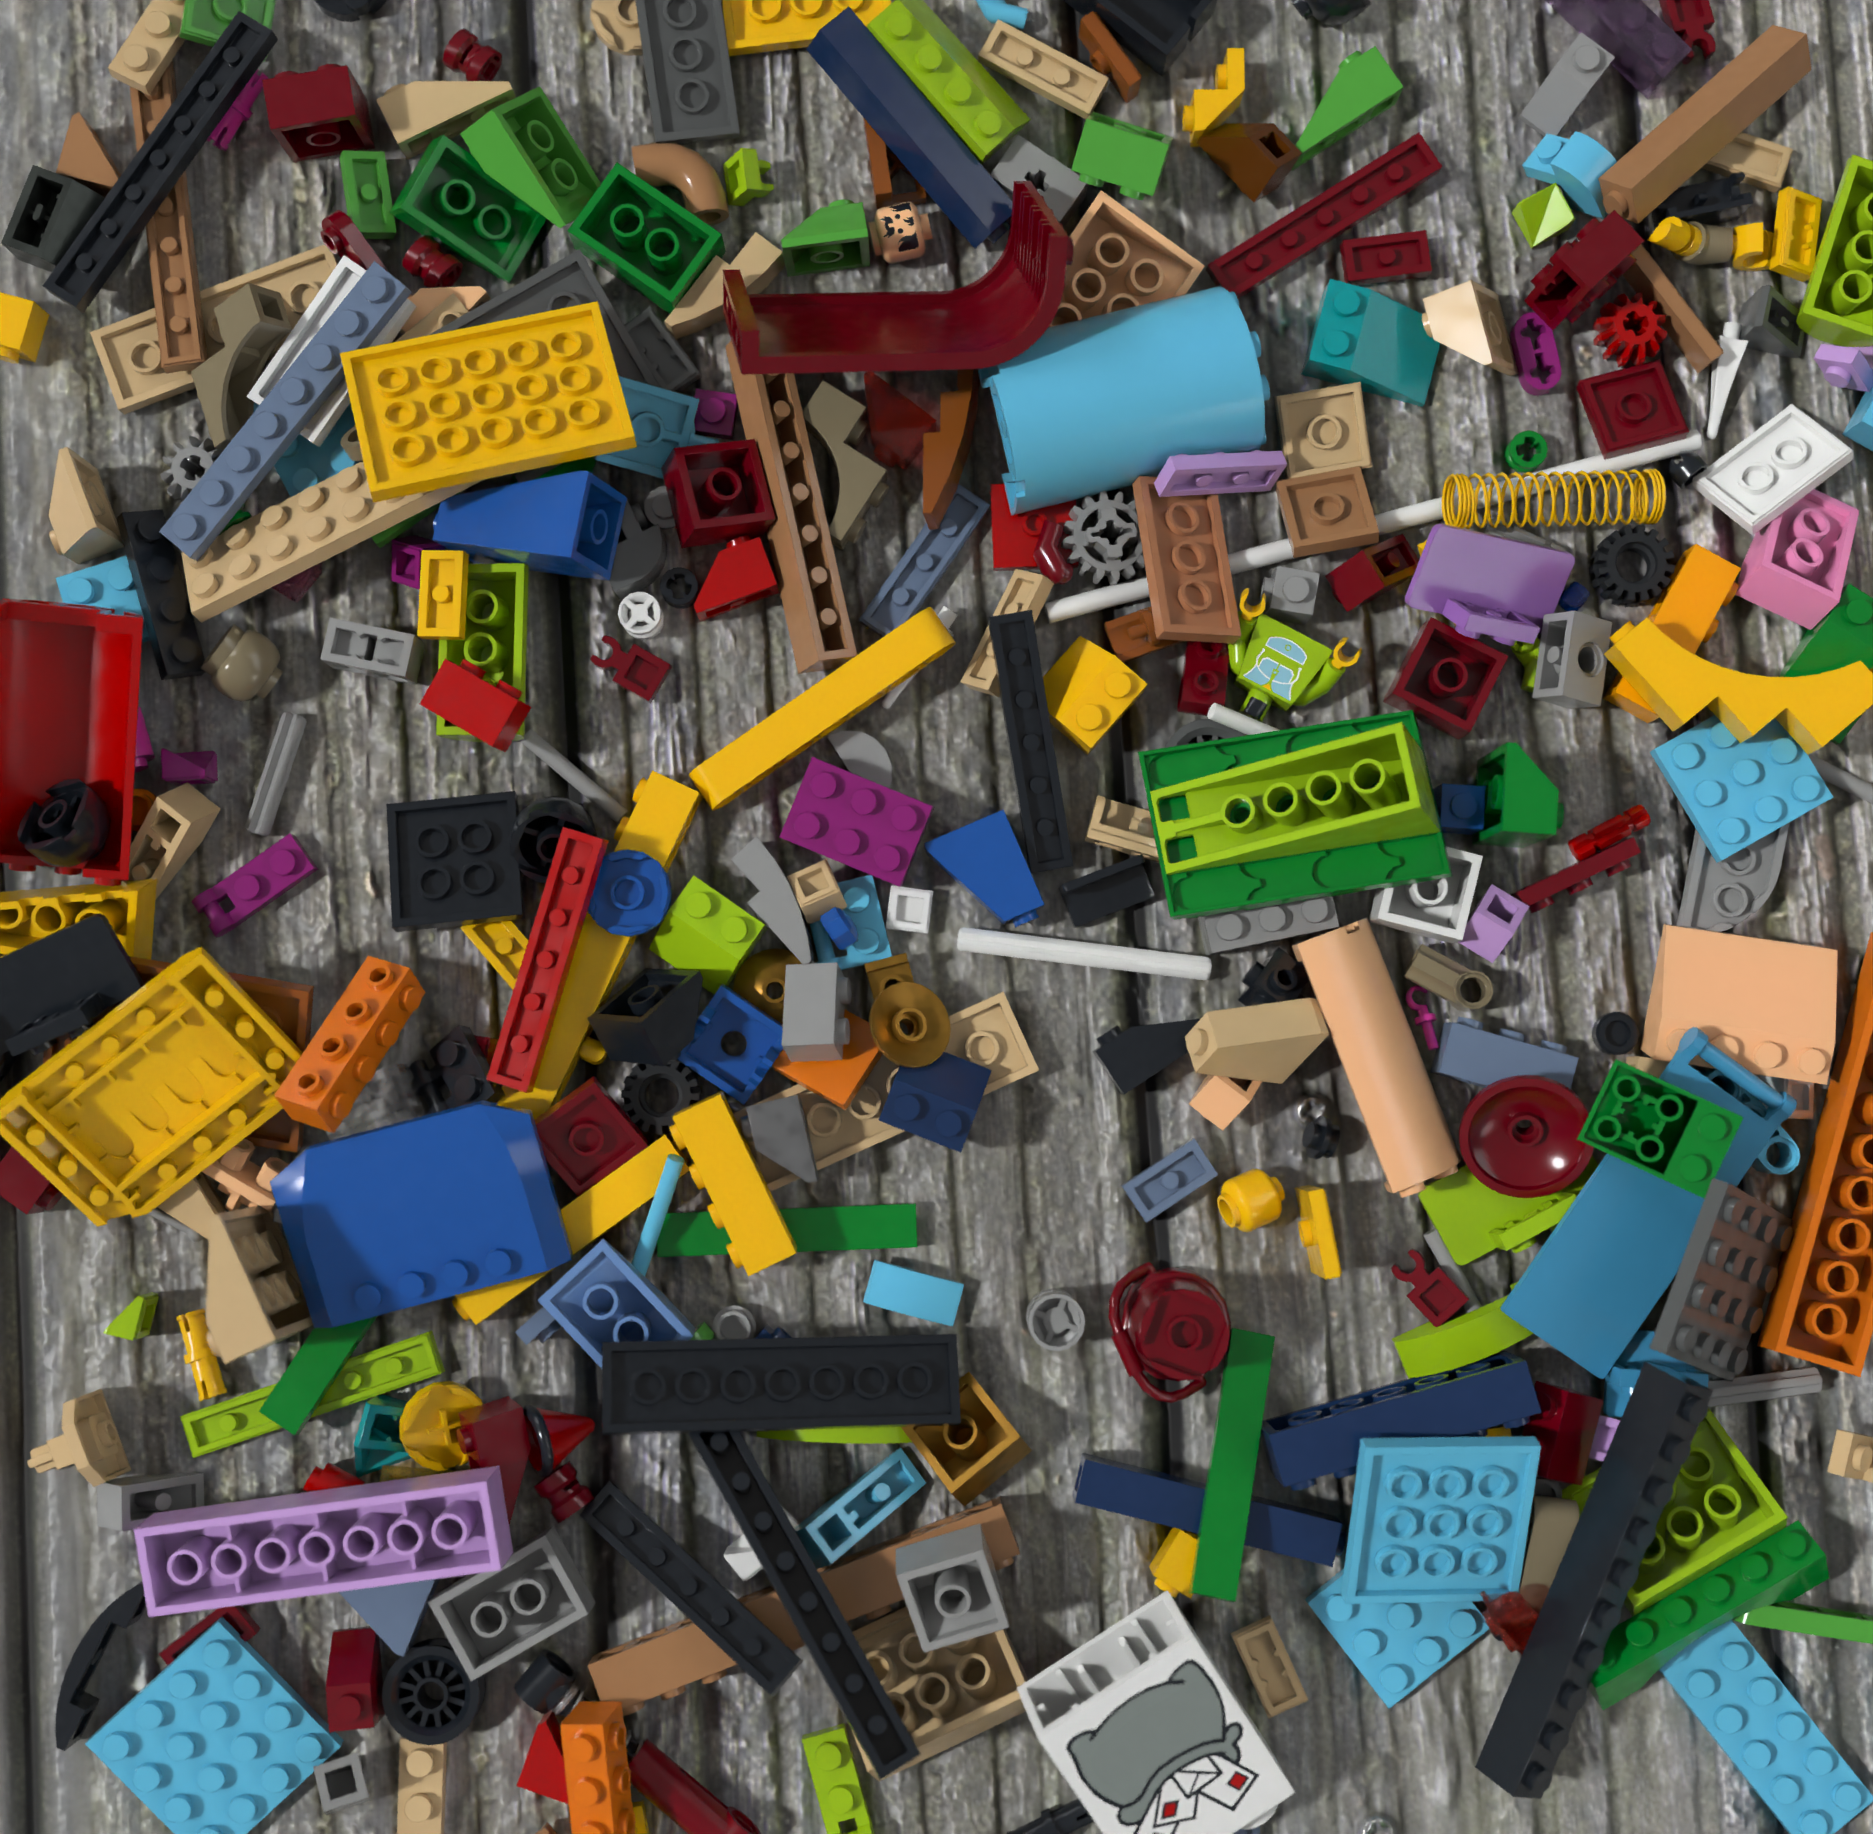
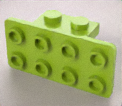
(1480, 1219)

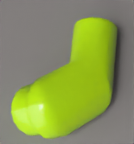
(1528, 656)

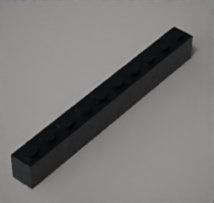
(1593, 1580)
(807, 1600)

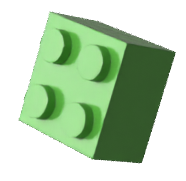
(1121, 155)

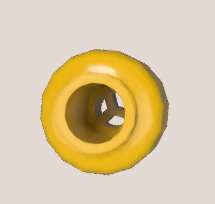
(1251, 1200)

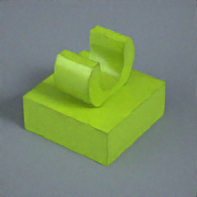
(743, 177)

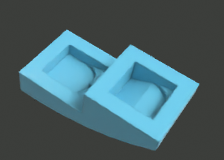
(913, 1293)

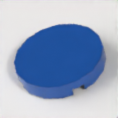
(630, 894)

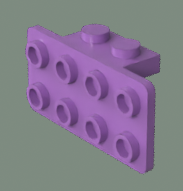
(1489, 583)

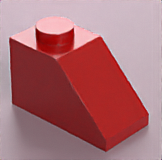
(736, 579)

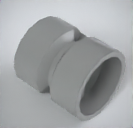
(1055, 1319)

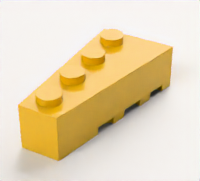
(42, 911)

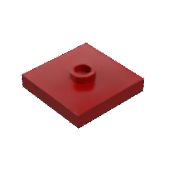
(1017, 535)

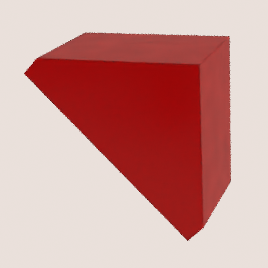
(544, 1763)

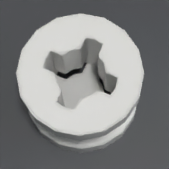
(635, 609)

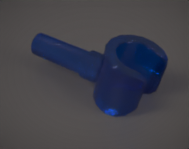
(1573, 597)

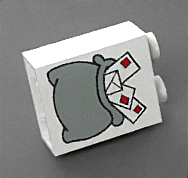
(1154, 1731)

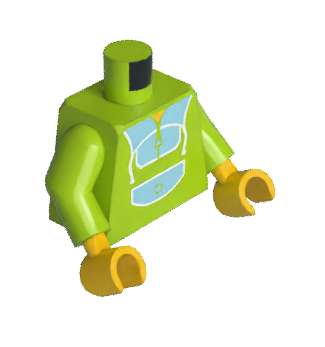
(1280, 663)

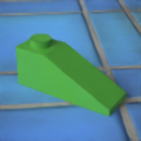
(1356, 96)

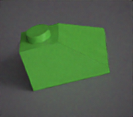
(828, 240)

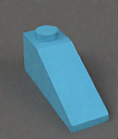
(858, 1508)

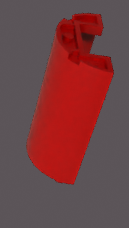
(68, 716)

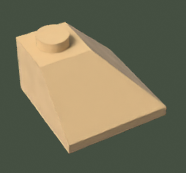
(1471, 323)
(81, 511)

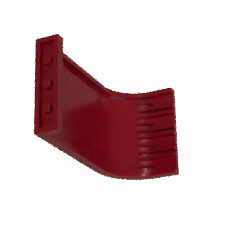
(916, 329)

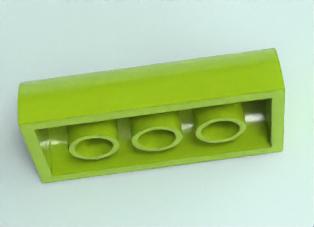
(1840, 287)
(493, 633)

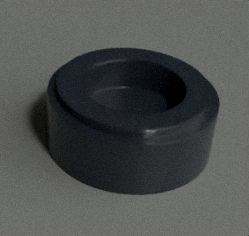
(1615, 1033)

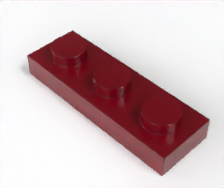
(1577, 876)

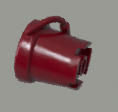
(1169, 1327)

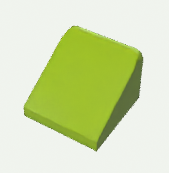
(135, 1319)

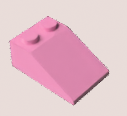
(1800, 559)

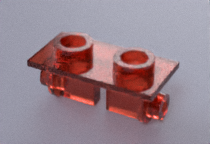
(1510, 1618)

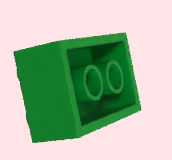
(645, 238)

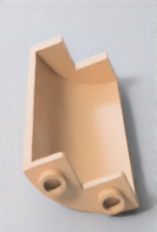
(1379, 1057)

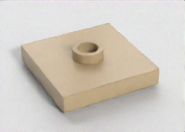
(1323, 430)

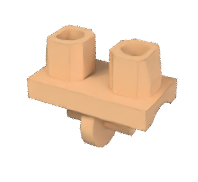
(243, 1179)

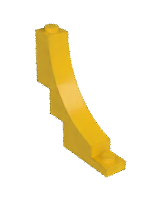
(1682, 684)

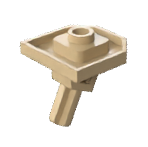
(87, 1441)

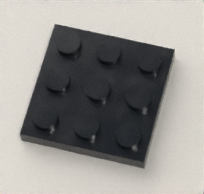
(453, 862)

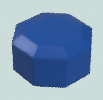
(840, 928)

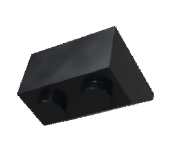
(650, 1017)

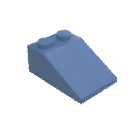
(612, 1302)

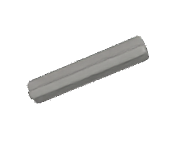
(275, 774)
(1765, 1386)

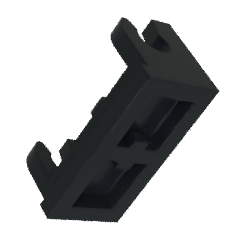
(1706, 202)

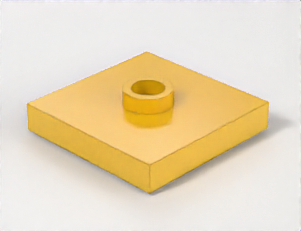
(1317, 1232)

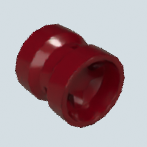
(471, 58)
(433, 266)
(564, 1492)

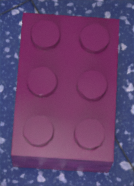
(856, 822)

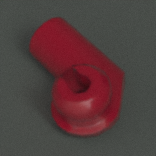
(1049, 557)

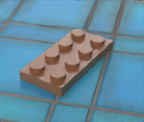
(1186, 565)

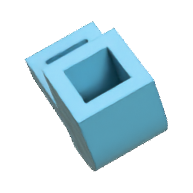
(1573, 166)

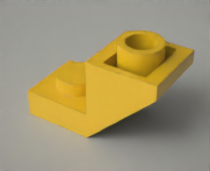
(1213, 106)

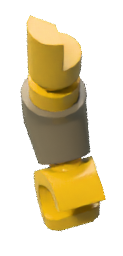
(1713, 244)

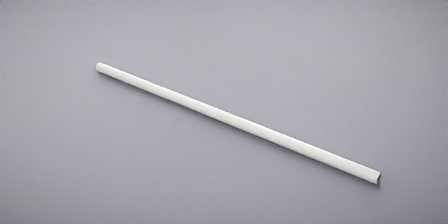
(1386, 522)

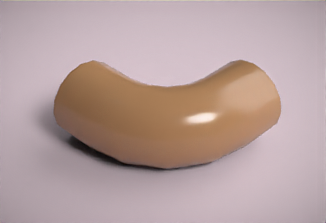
(688, 173)

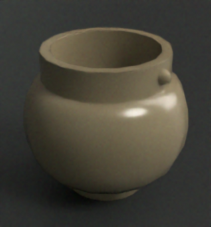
(243, 664)

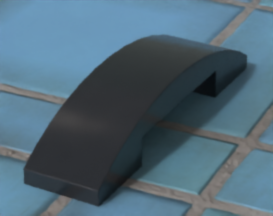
(75, 1704)

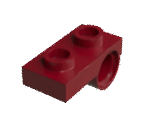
(1203, 677)

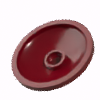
(1529, 1159)

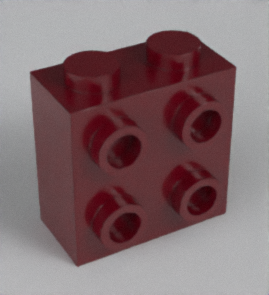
(1583, 270)

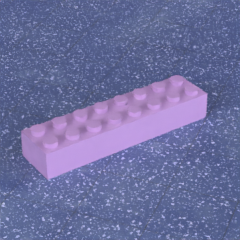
(324, 1541)

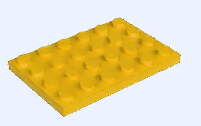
(486, 401)

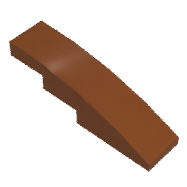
(948, 450)

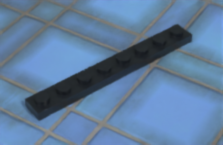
(160, 162)

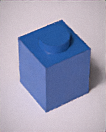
(1460, 808)

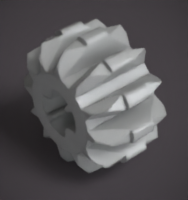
(185, 465)

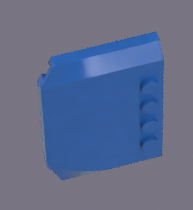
(420, 1212)

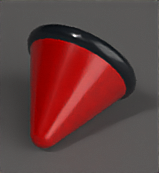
(553, 1436)

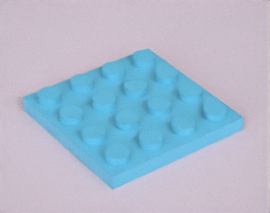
(1439, 1518)
(214, 1738)

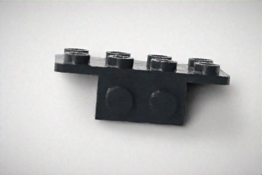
(62, 985)

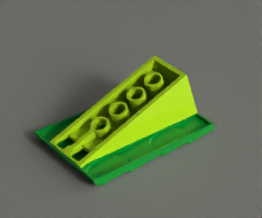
(1294, 815)

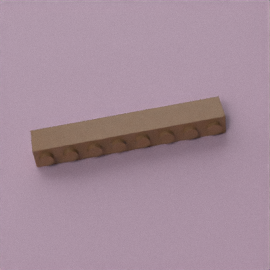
(800, 531)

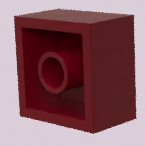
(318, 112)
(717, 492)
(1445, 678)

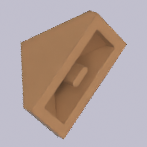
(86, 158)

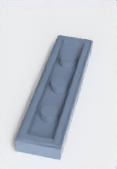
(924, 564)

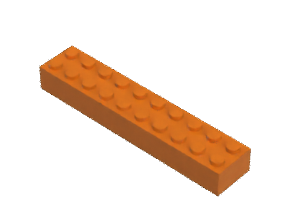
(1826, 1275)

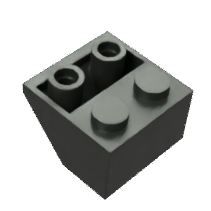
(48, 218)

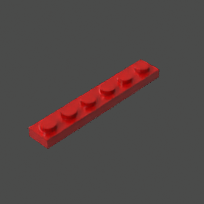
(547, 960)

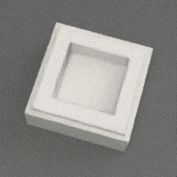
(909, 909)

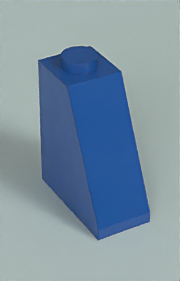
(990, 868)

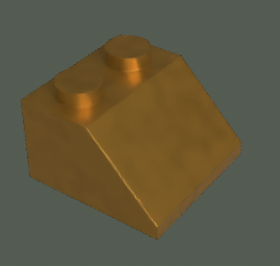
(976, 1450)

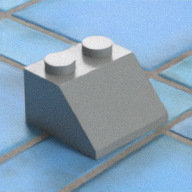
(951, 1588)

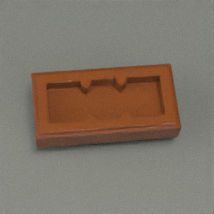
(1108, 56)

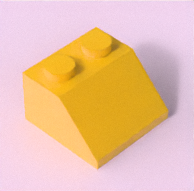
(1089, 693)

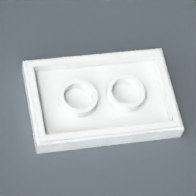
(1772, 469)

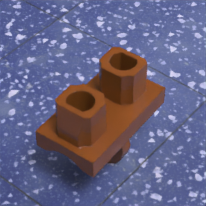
(1135, 635)

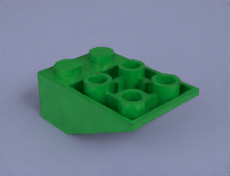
(1660, 1128)

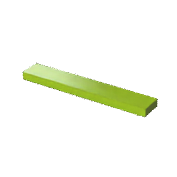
(358, 1380)

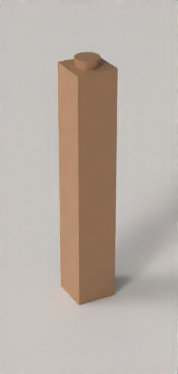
(1705, 123)

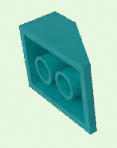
(1370, 342)

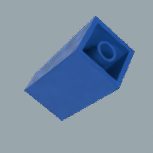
(548, 523)

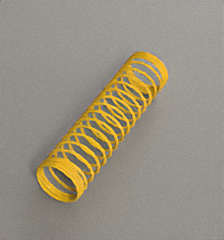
(1469, 500)

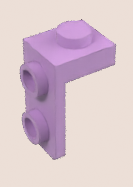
(1846, 366)

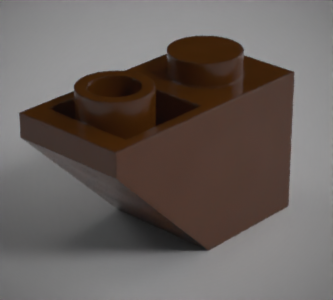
(1251, 155)

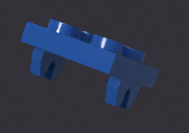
(739, 1073)

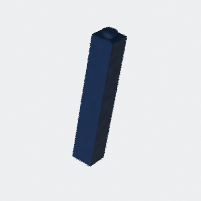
(912, 128)
(1179, 1504)

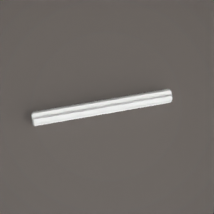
(1084, 953)

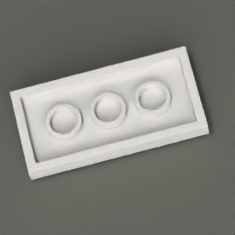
(318, 312)

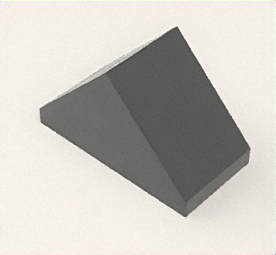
(1771, 324)

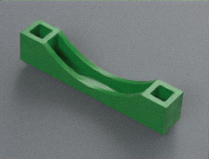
(1760, 1576)

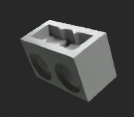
(372, 651)

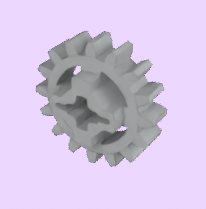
(1090, 541)

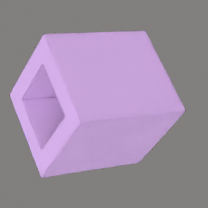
(1493, 923)

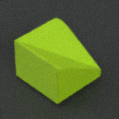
(1543, 215)

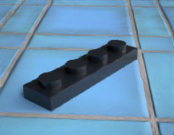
(161, 594)

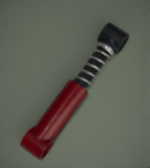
(550, 1686)

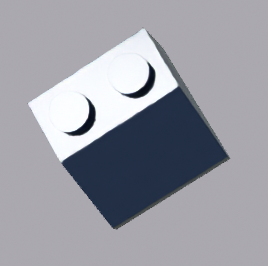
(937, 1100)

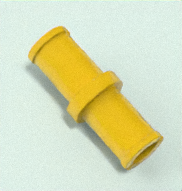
(200, 1356)

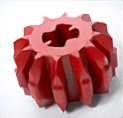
(1635, 316)

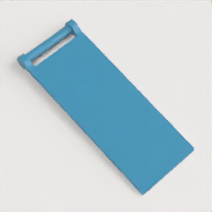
(1632, 1228)

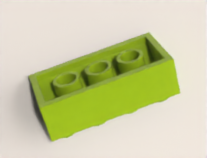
(949, 77)

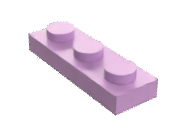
(1220, 473)

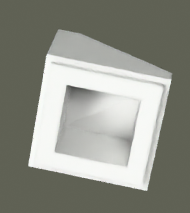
(742, 1559)

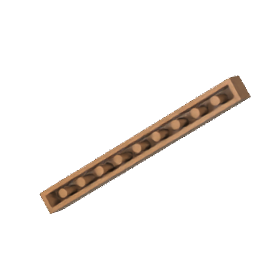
(858, 1583)

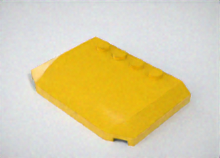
(151, 1091)

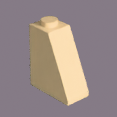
(1257, 1040)

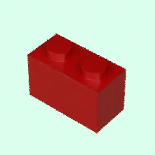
(475, 705)

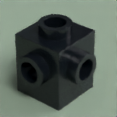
(1275, 980)

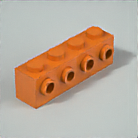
(350, 1044)
(597, 1769)

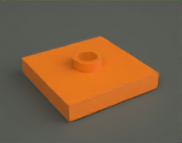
(836, 1079)

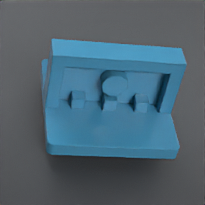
(1626, 1370)

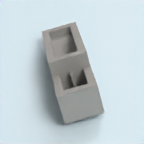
(775, 900)

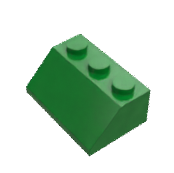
(1518, 800)

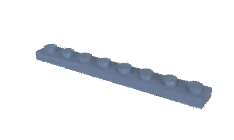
(284, 412)

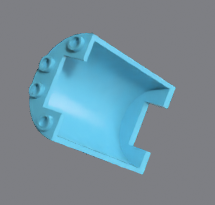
(1125, 394)

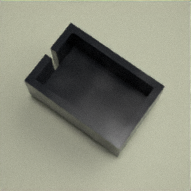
(1151, 28)

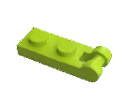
(836, 1779)

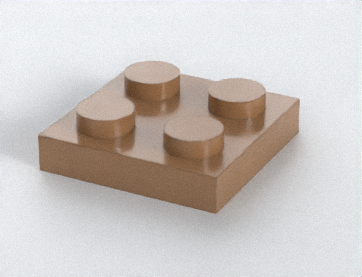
(1327, 512)

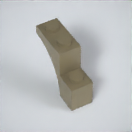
(251, 328)
(837, 423)

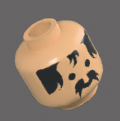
(900, 232)

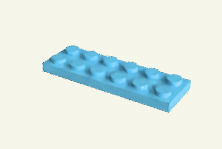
(1766, 1733)

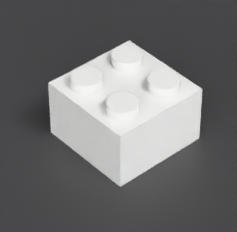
(1431, 907)

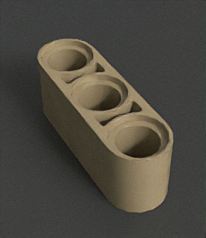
(1547, 1539)

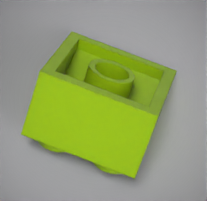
(707, 935)

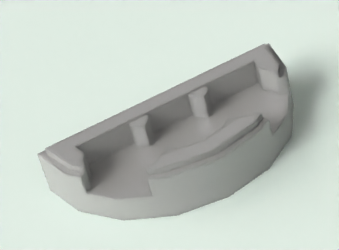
(863, 756)

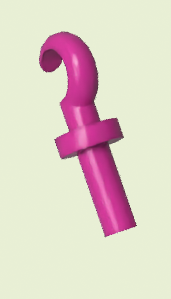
(1424, 1019)

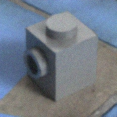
(1290, 594)

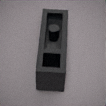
(1141, 1051)

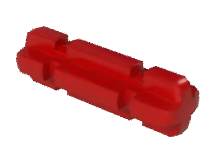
(1609, 832)

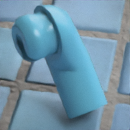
(999, 9)

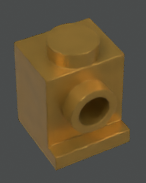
(888, 969)

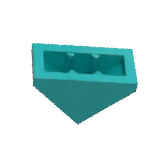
(378, 1435)

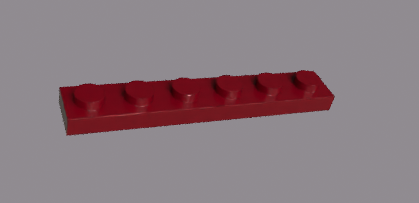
(1325, 217)

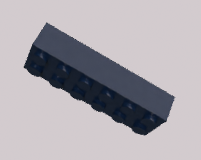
(1443, 1404)

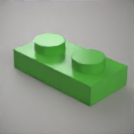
(368, 193)

